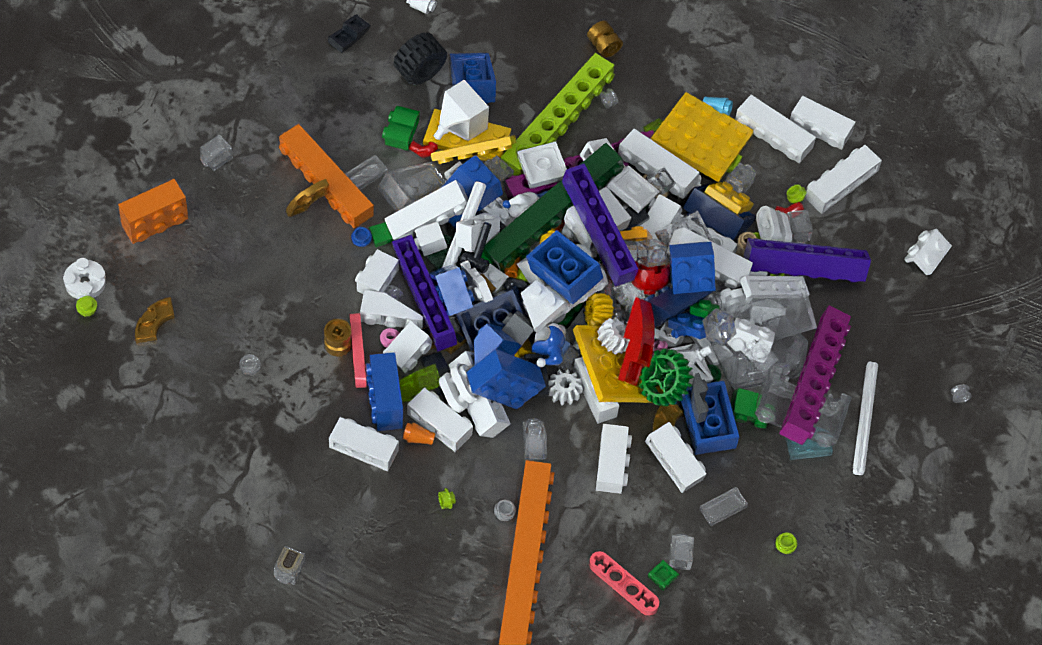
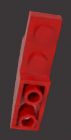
(641, 334)

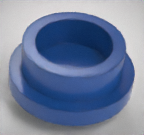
(361, 237)

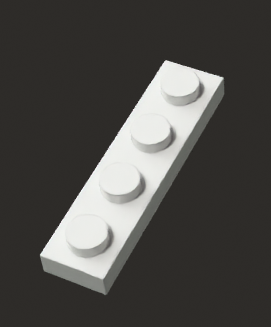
(771, 285)

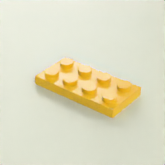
(451, 140)
(466, 151)

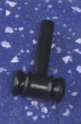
(475, 259)

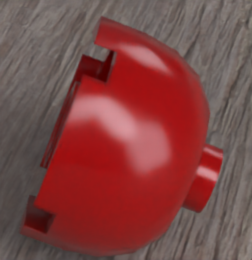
(651, 278)

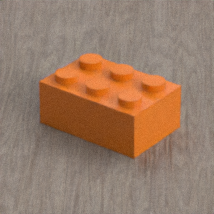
(153, 211)

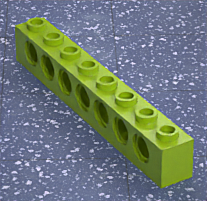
(579, 93)

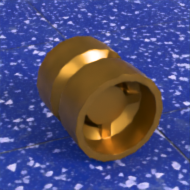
(604, 39)
(337, 337)

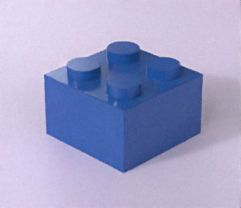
(692, 267)

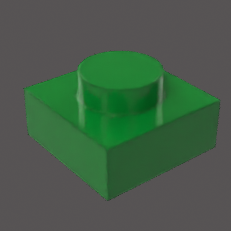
(703, 308)

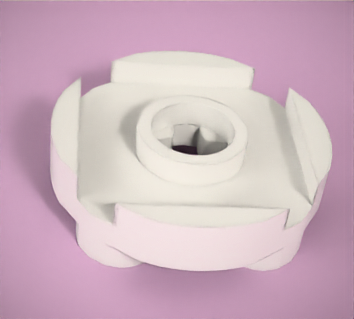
(80, 269)
(733, 298)

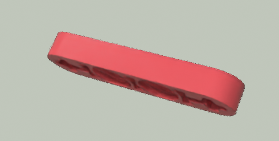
(357, 350)
(626, 581)

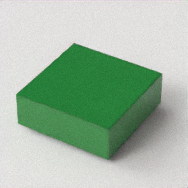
(381, 234)
(663, 575)

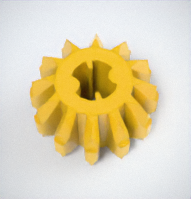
(598, 309)

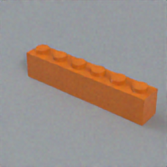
(317, 166)

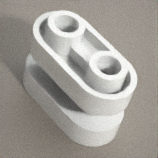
(773, 225)
(457, 388)

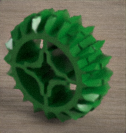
(672, 381)

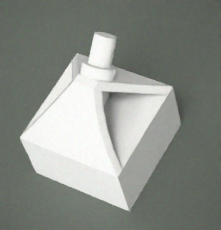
(462, 113)
(696, 360)

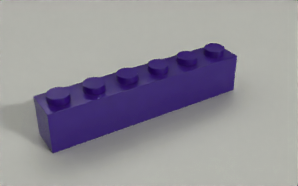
(600, 225)
(807, 260)
(424, 293)

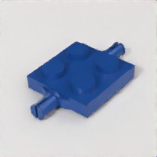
(687, 325)

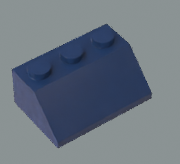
(717, 215)
(670, 305)
(491, 312)

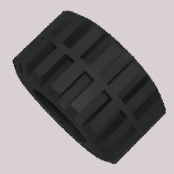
(420, 58)

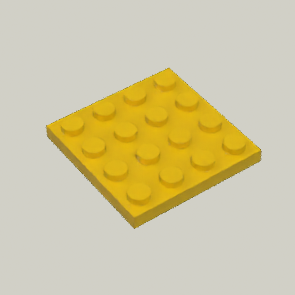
(702, 136)
(605, 368)

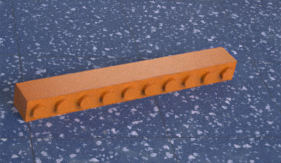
(526, 554)

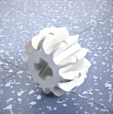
(612, 334)
(567, 380)

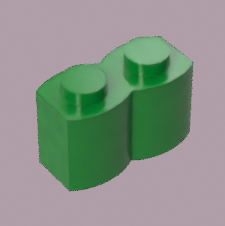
(401, 127)

